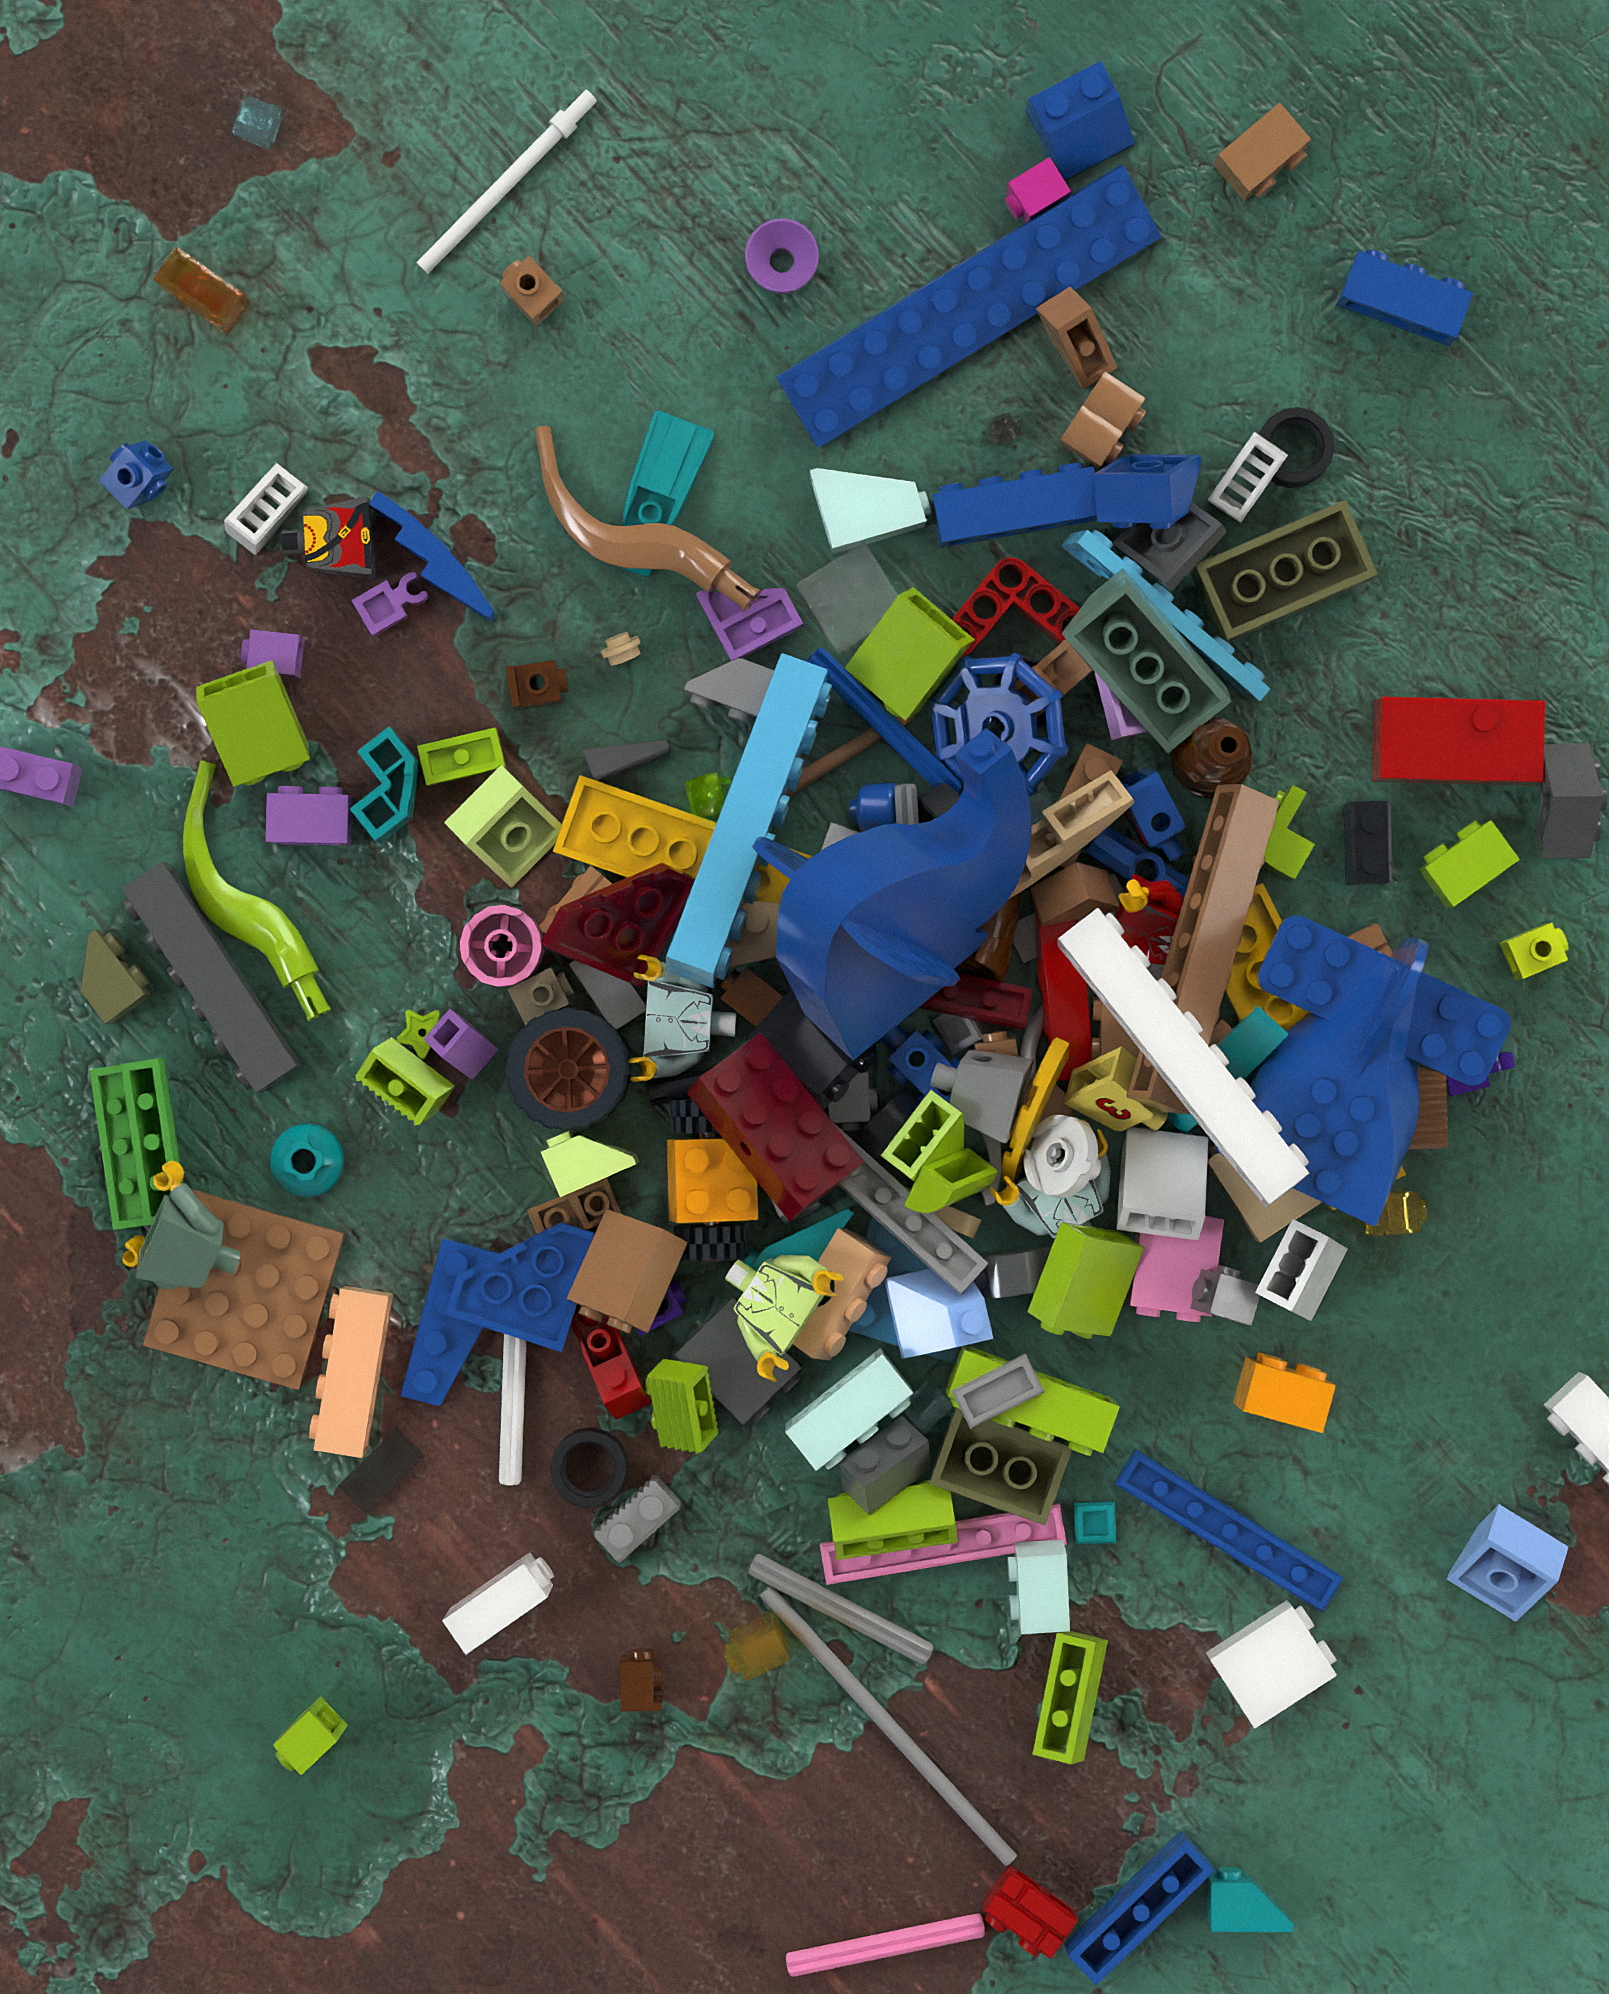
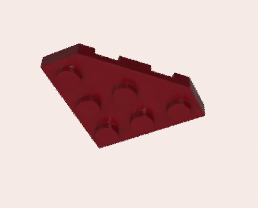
(622, 922)

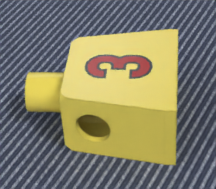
(1101, 1091)

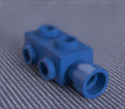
(902, 1046)

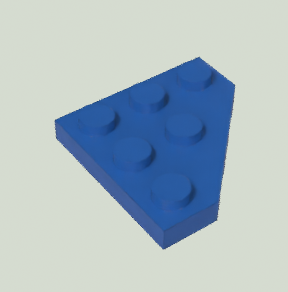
(525, 1287)

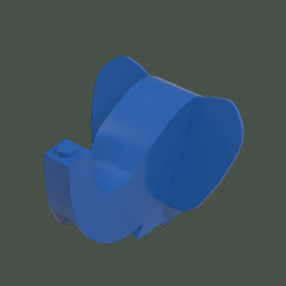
(899, 906)

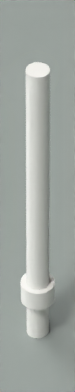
(561, 126)

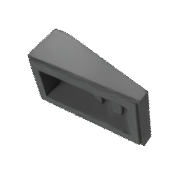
(617, 759)

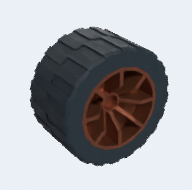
(568, 1069)

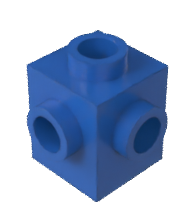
(136, 474)

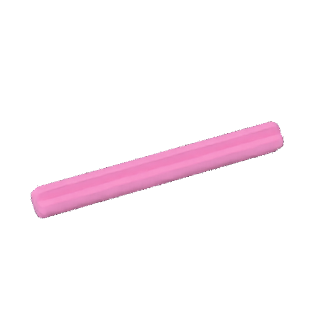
(885, 1945)

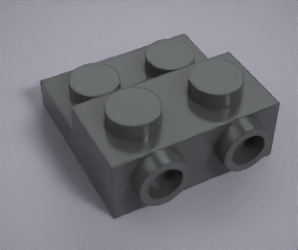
(1171, 551)

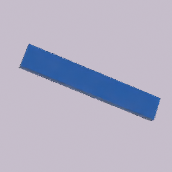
(1228, 1530)

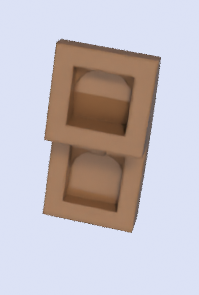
(1061, 669)

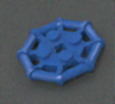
(1008, 705)

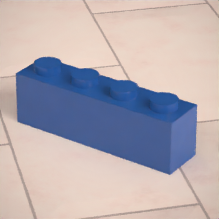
(1014, 506)
(1138, 1907)

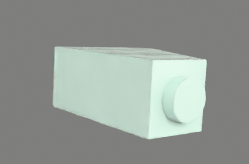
(866, 507)

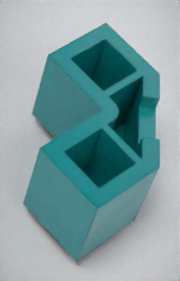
(393, 801)

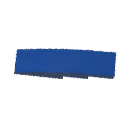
(442, 567)

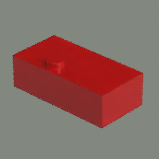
(1458, 741)

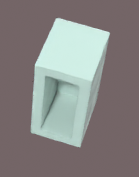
(1041, 1586)

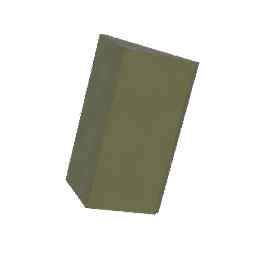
(1000, 1467)

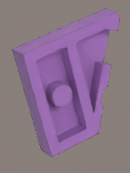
(749, 631)

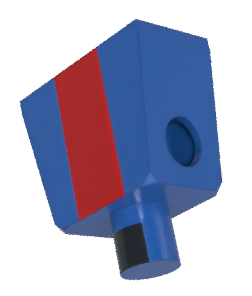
(1149, 799)

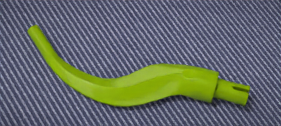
(244, 914)

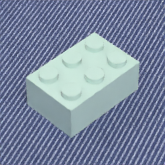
(849, 1410)

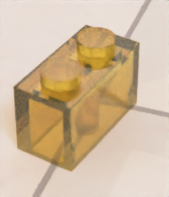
(757, 1646)

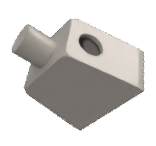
(986, 1090)

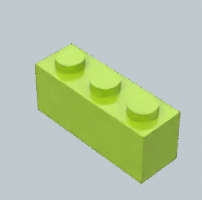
(909, 1520)
(1070, 1697)

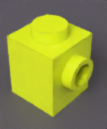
(1535, 950)

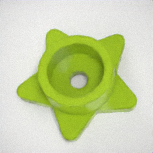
(411, 1035)

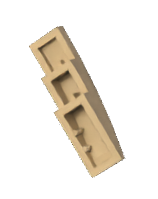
(1072, 825)

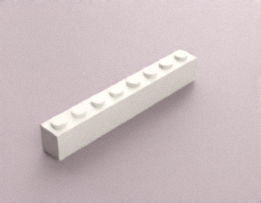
(1182, 1057)

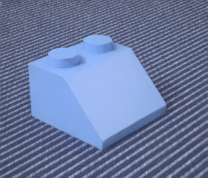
(1508, 1563)

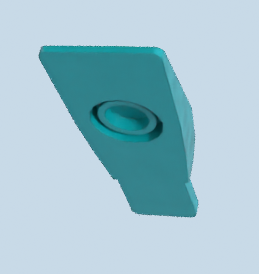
(665, 472)

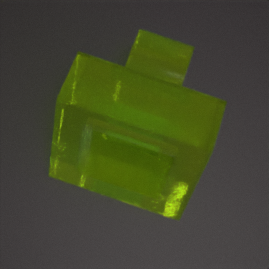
(705, 794)

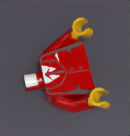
(1149, 916)

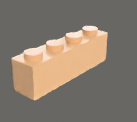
(352, 1371)

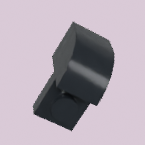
(886, 1124)

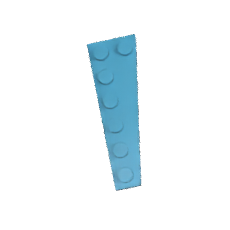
(1095, 553)

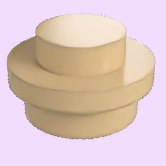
(621, 648)

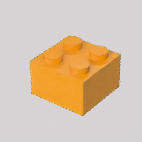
(1284, 1394)

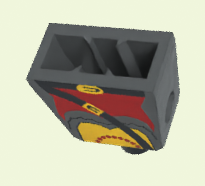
(336, 539)

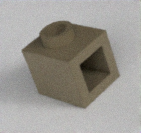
(541, 994)

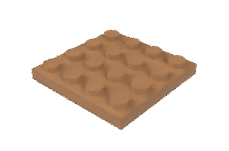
(266, 1311)

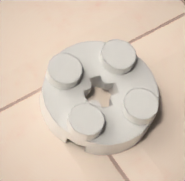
(1079, 1161)

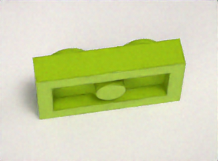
(461, 756)

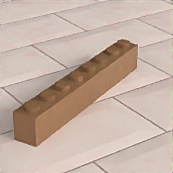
(1211, 921)

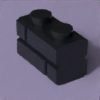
(1368, 843)

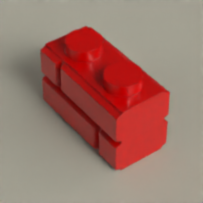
(1028, 1912)

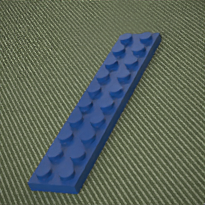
(968, 306)

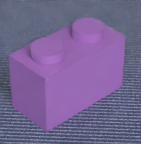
(39, 776)
(309, 818)

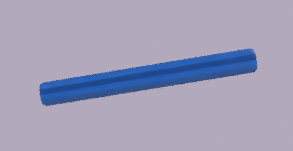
(883, 722)

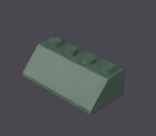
(1146, 661)

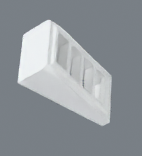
(1229, 504)
(266, 529)

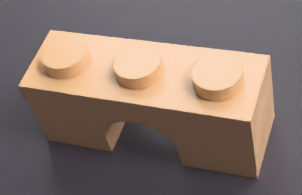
(862, 1270)

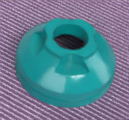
(328, 1157)

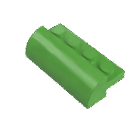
(134, 1137)

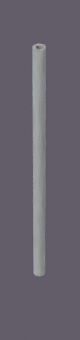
(888, 1725)

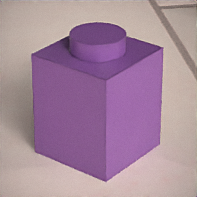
(282, 648)
(461, 1044)

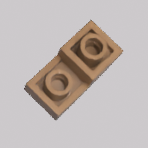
(579, 1208)

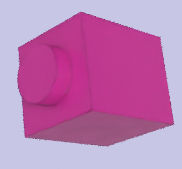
(1036, 191)

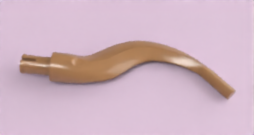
(643, 544)

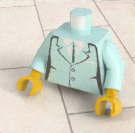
(677, 1023)
(1044, 1213)

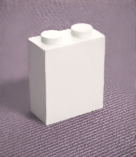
(1162, 1183)
(1301, 1270)
(499, 1602)
(1273, 1662)

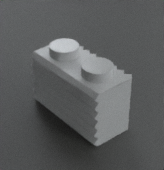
(637, 1518)

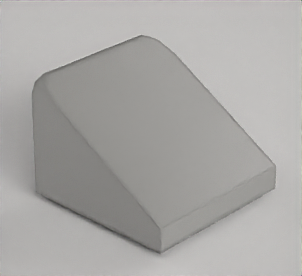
(960, 1031)

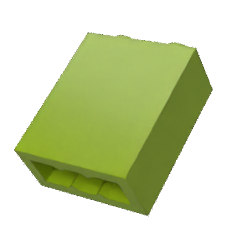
(909, 654)
(253, 724)
(1085, 1280)

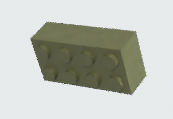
(1283, 572)

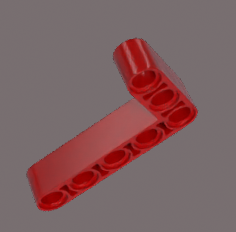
(1018, 598)

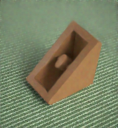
(1073, 894)

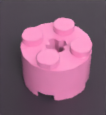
(489, 927)

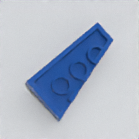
(441, 1339)

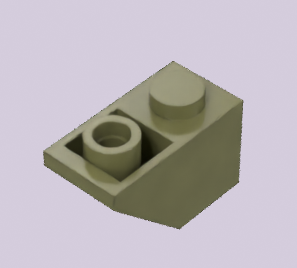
(109, 980)

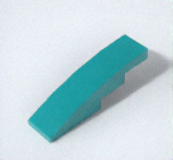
(1245, 1049)

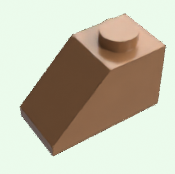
(1077, 336)

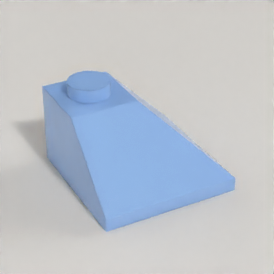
(933, 1316)

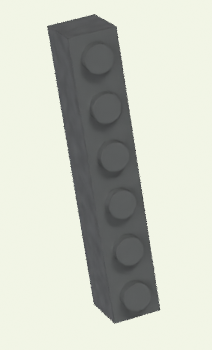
(211, 978)

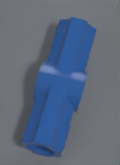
(1122, 856)

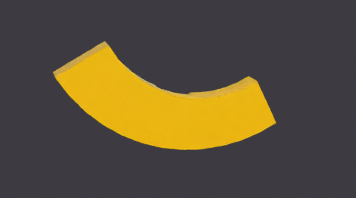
(1031, 1113)

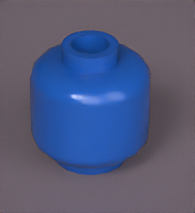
(874, 805)

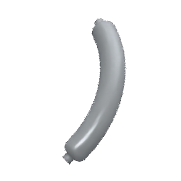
(1031, 1039)

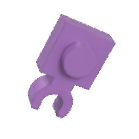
(383, 606)

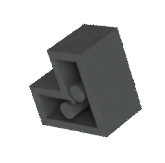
(1569, 802)

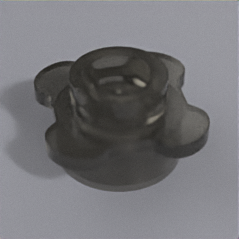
(1003, 429)

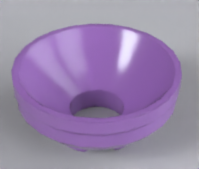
(777, 236)

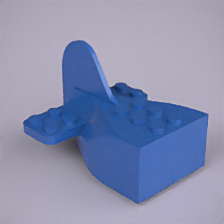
(1350, 1065)

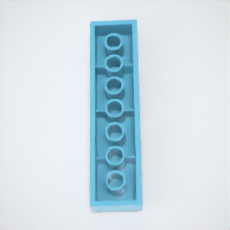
(751, 810)

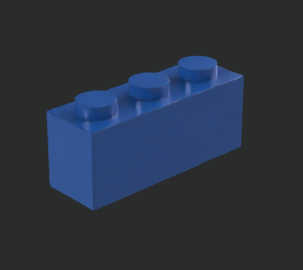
(1405, 297)

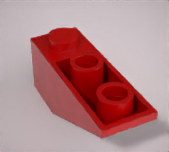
(610, 1365)

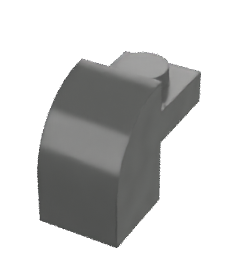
(1012, 1272)

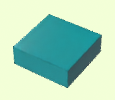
(1094, 1522)

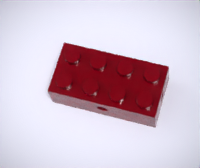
(775, 1127)

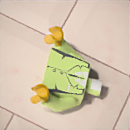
(778, 1304)

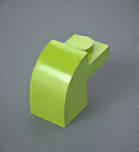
(1285, 849)

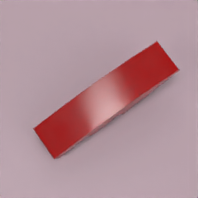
(1062, 996)

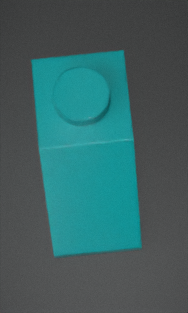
(1241, 1905)

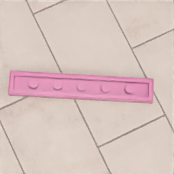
(976, 1536)

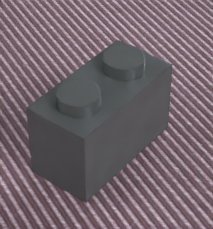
(885, 1465)

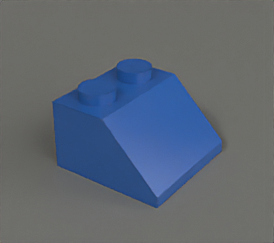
(1081, 121)
(1146, 489)

